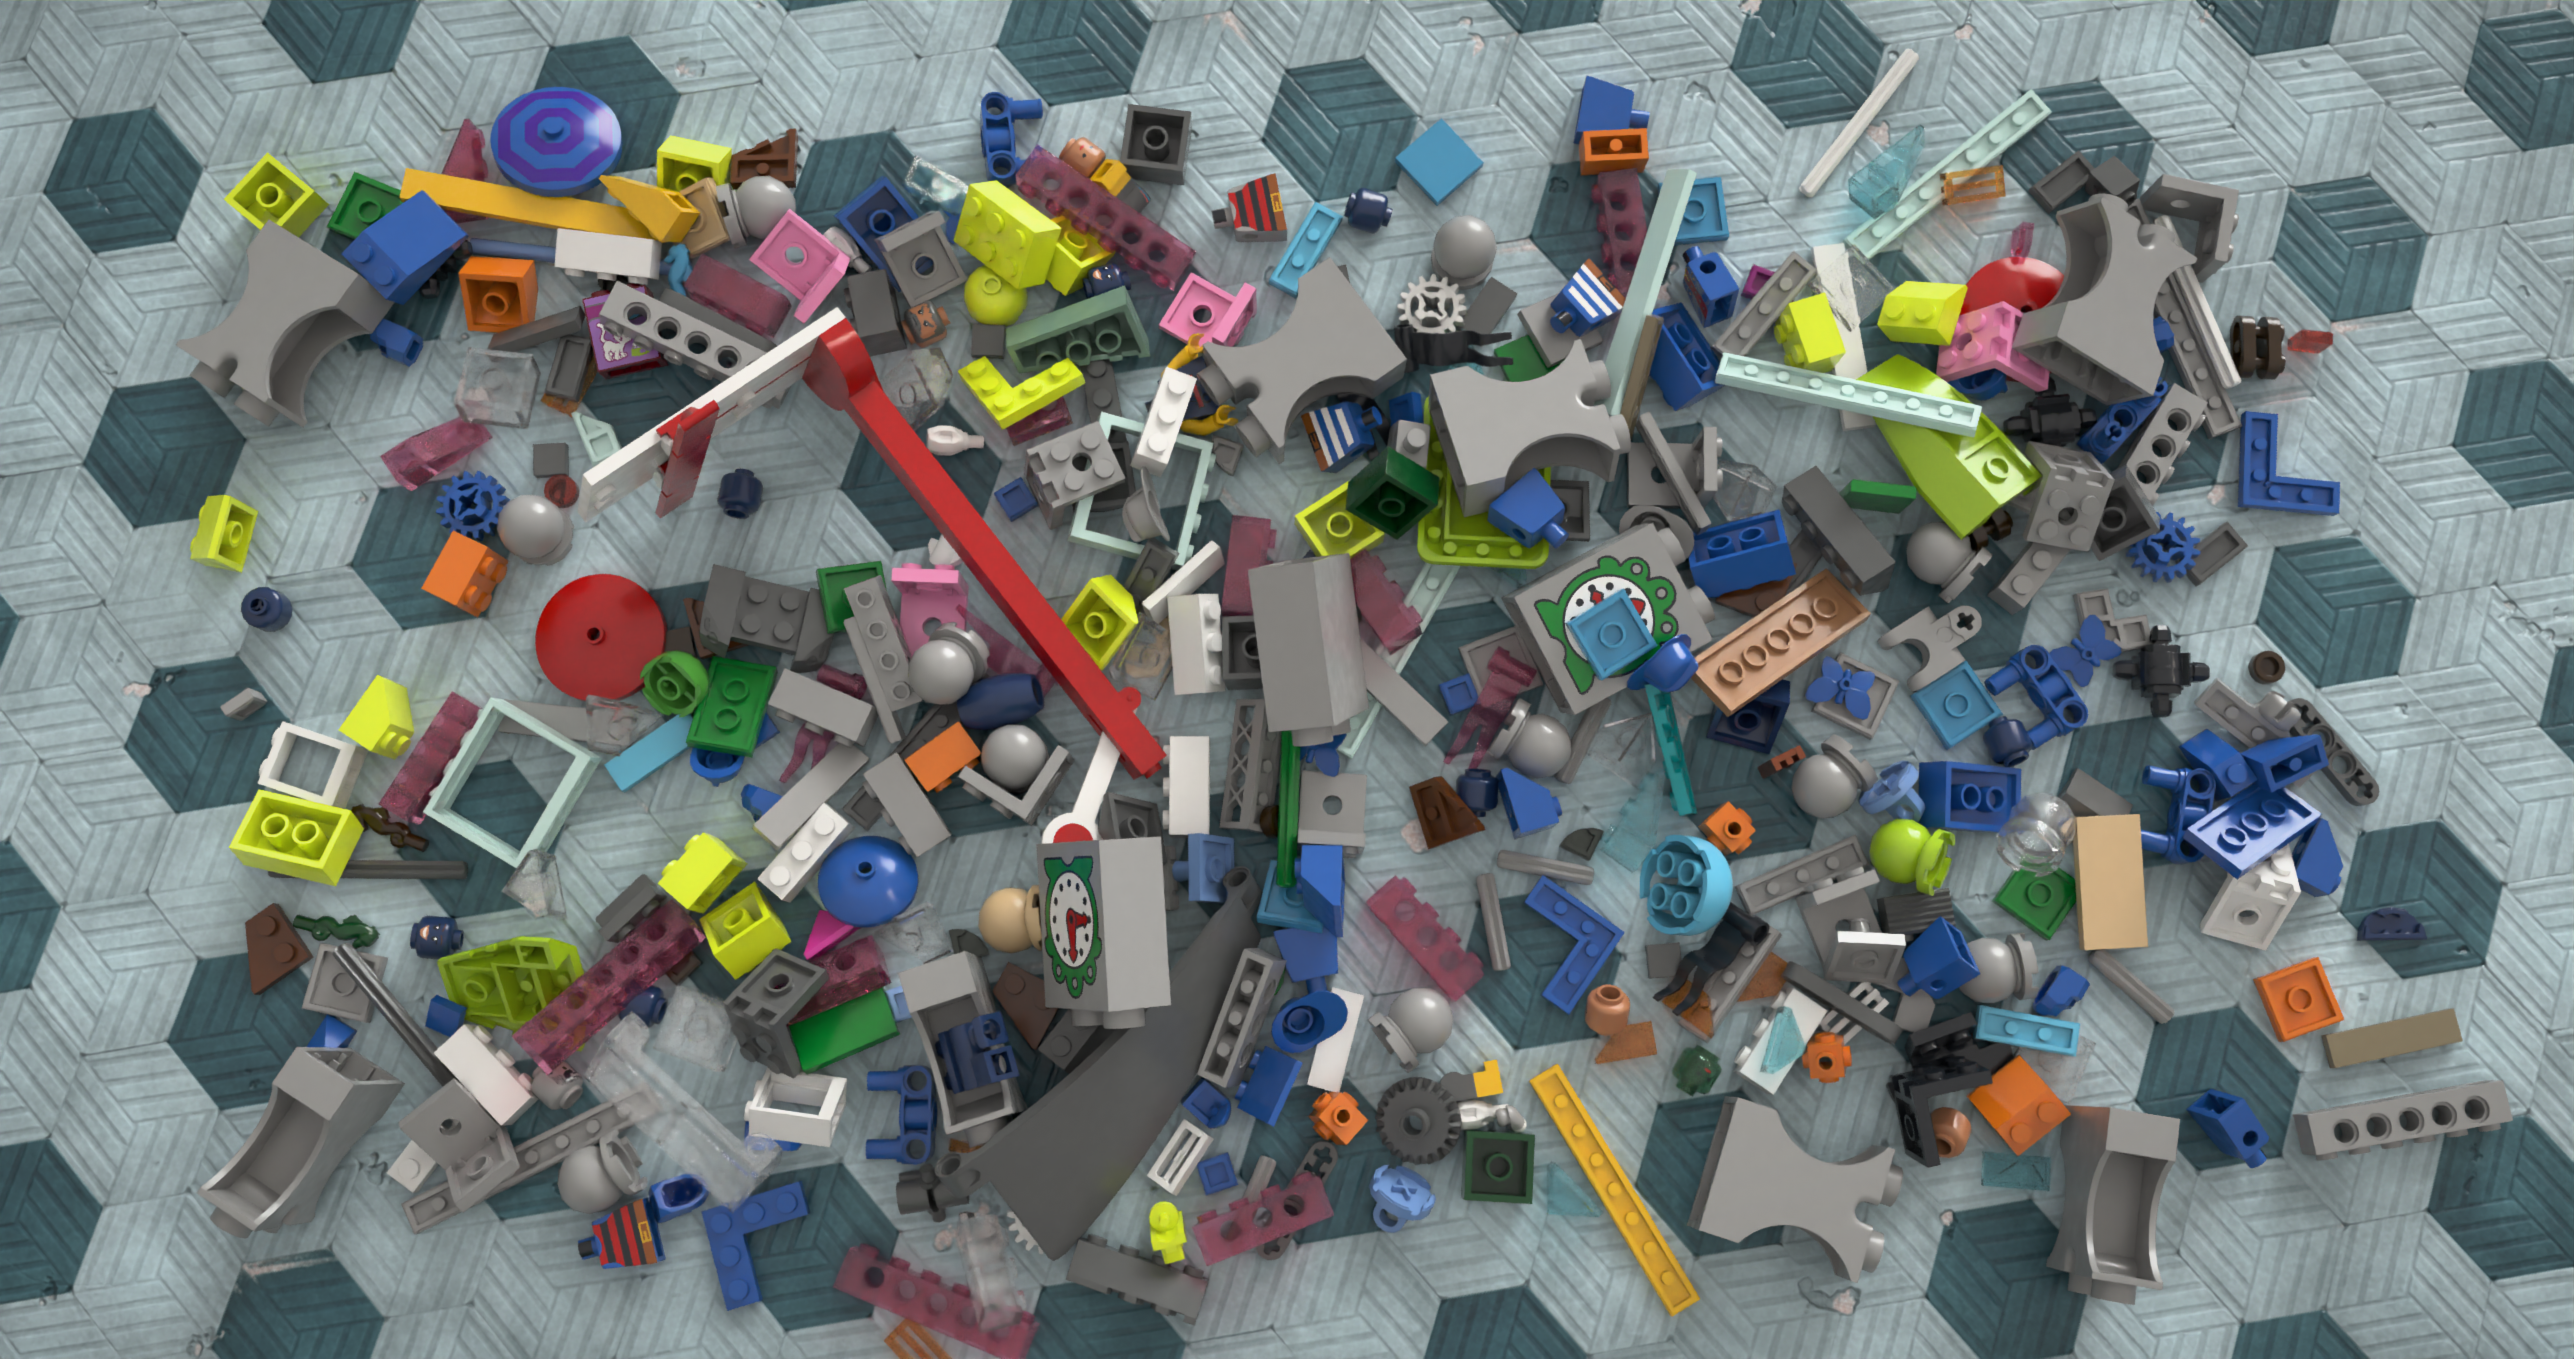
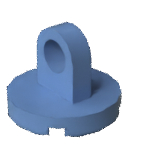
(1894, 790)
(1401, 1194)

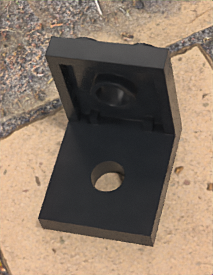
(1912, 1106)

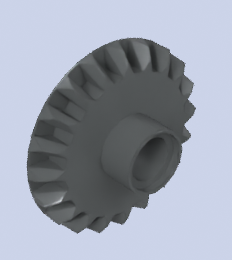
(1434, 1108)

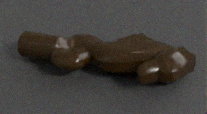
(399, 832)

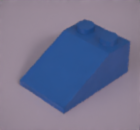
(874, 214)
(405, 247)
(1967, 795)
(1268, 1085)

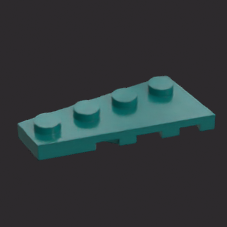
(1670, 742)

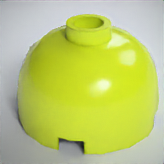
(992, 298)

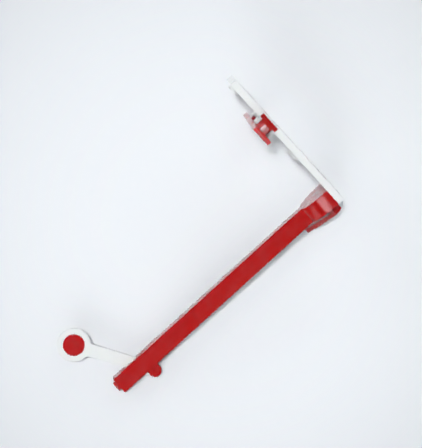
(843, 376)

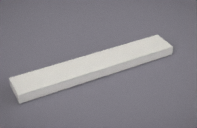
(1853, 362)

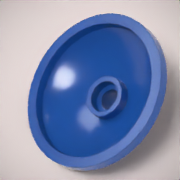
(873, 896)

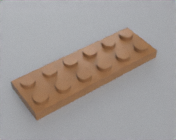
(1777, 642)

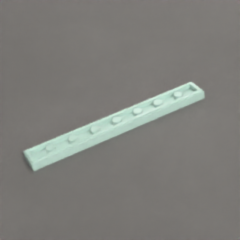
(1926, 191)
(1646, 282)
(1849, 394)
(1425, 597)

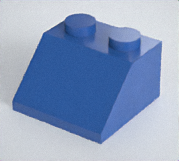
(1527, 804)
(1322, 883)

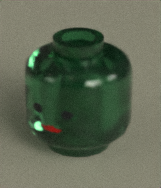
(1696, 1070)

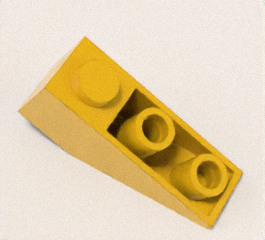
(661, 210)

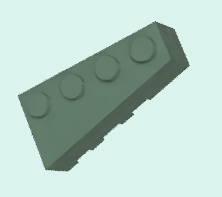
(1083, 332)

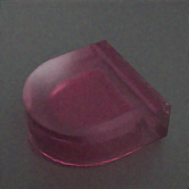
(2022, 239)

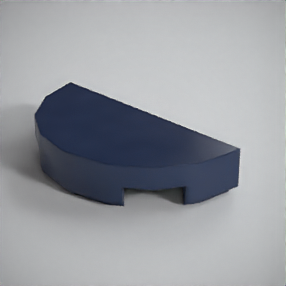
(2390, 924)

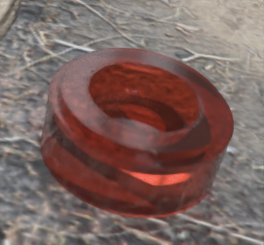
(561, 491)

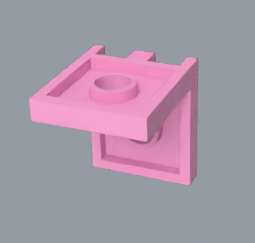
(813, 276)
(1228, 312)
(1991, 345)
(927, 597)

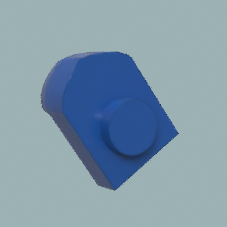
(1208, 1104)

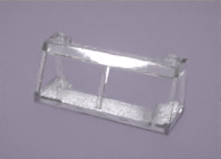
(725, 1177)

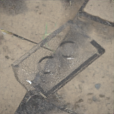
(989, 1271)

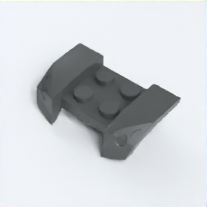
(764, 617)

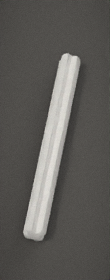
(1859, 123)
(2203, 316)

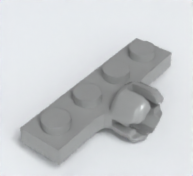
(2250, 722)

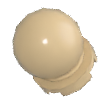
(1012, 920)

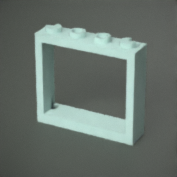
(1191, 519)
(472, 747)

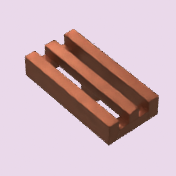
(1781, 761)

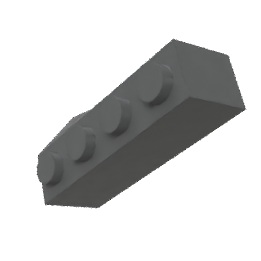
(1838, 532)
(1138, 1278)

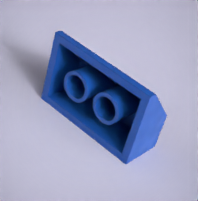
(1683, 359)
(1741, 555)

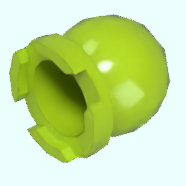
(1909, 853)

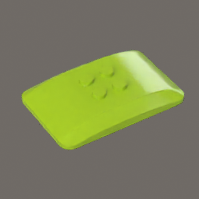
(1452, 539)

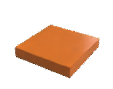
(2298, 999)

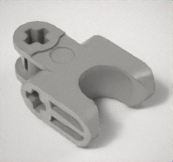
(1935, 640)

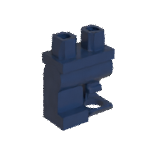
(966, 1056)

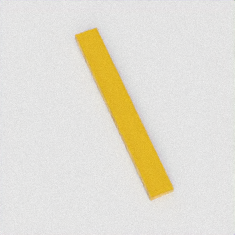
(520, 206)
(1614, 1190)

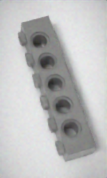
(626, 301)
(2488, 1110)

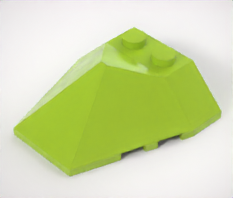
(510, 979)

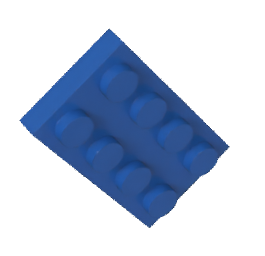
(2251, 828)

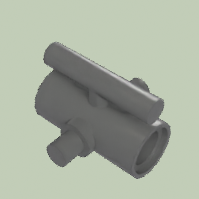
(924, 1191)

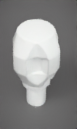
(847, 245)
(951, 440)
(1477, 1113)

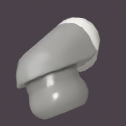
(1512, 1118)

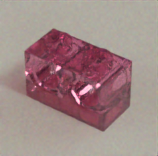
(1040, 423)

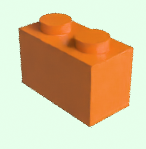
(1613, 150)
(943, 757)

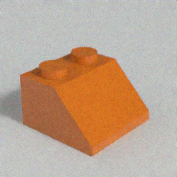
(498, 293)
(2019, 1105)

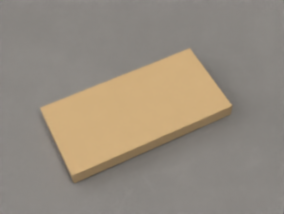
(2109, 882)

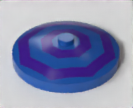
(556, 141)

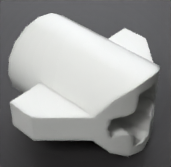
(942, 552)

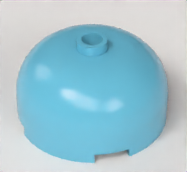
(1701, 889)

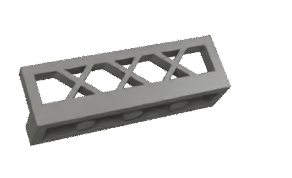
(1258, 765)

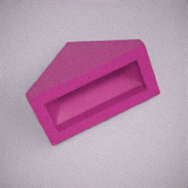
(826, 934)

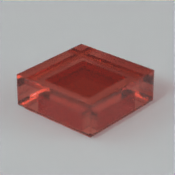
(2310, 341)

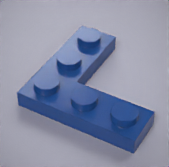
(2258, 480)
(1594, 944)
(729, 1240)

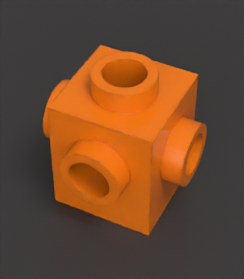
(1730, 818)
(1831, 1046)
(1337, 1117)

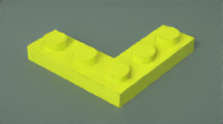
(1011, 404)

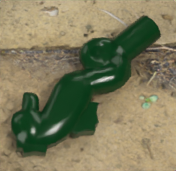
(350, 929)

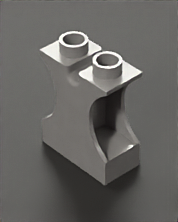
(2102, 317)
(285, 323)
(1321, 351)
(1504, 429)
(946, 996)
(310, 1123)
(1765, 1180)
(2112, 1199)

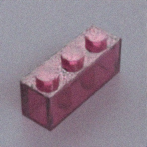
(737, 296)
(1247, 550)
(1382, 603)

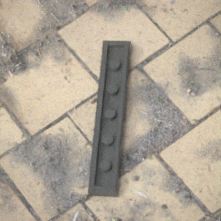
(939, 718)

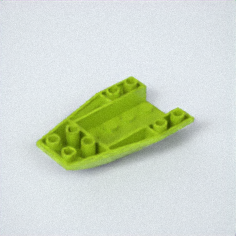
(1954, 473)

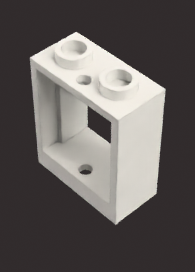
(341, 779)
(797, 1127)

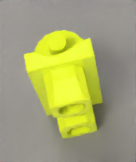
(1167, 1231)

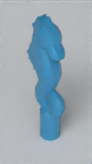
(680, 269)

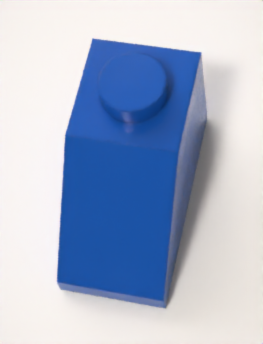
(2221, 760)
(2285, 760)
(2317, 860)

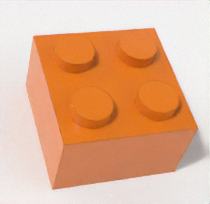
(466, 574)

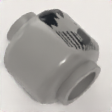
(559, 1088)

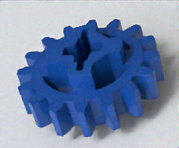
(481, 493)
(2175, 540)

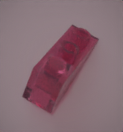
(467, 163)
(433, 451)

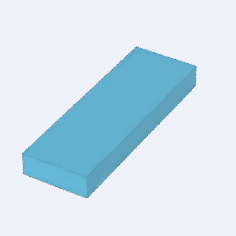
(1305, 248)
(650, 753)
(2026, 1031)

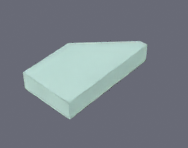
(597, 437)

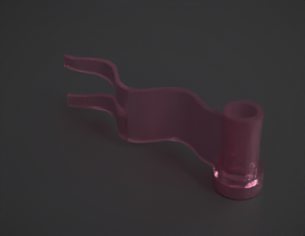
(1007, 657)
(852, 685)
(1493, 703)

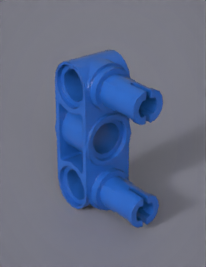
(999, 135)
(2107, 436)
(2047, 689)
(2185, 810)
(916, 1114)

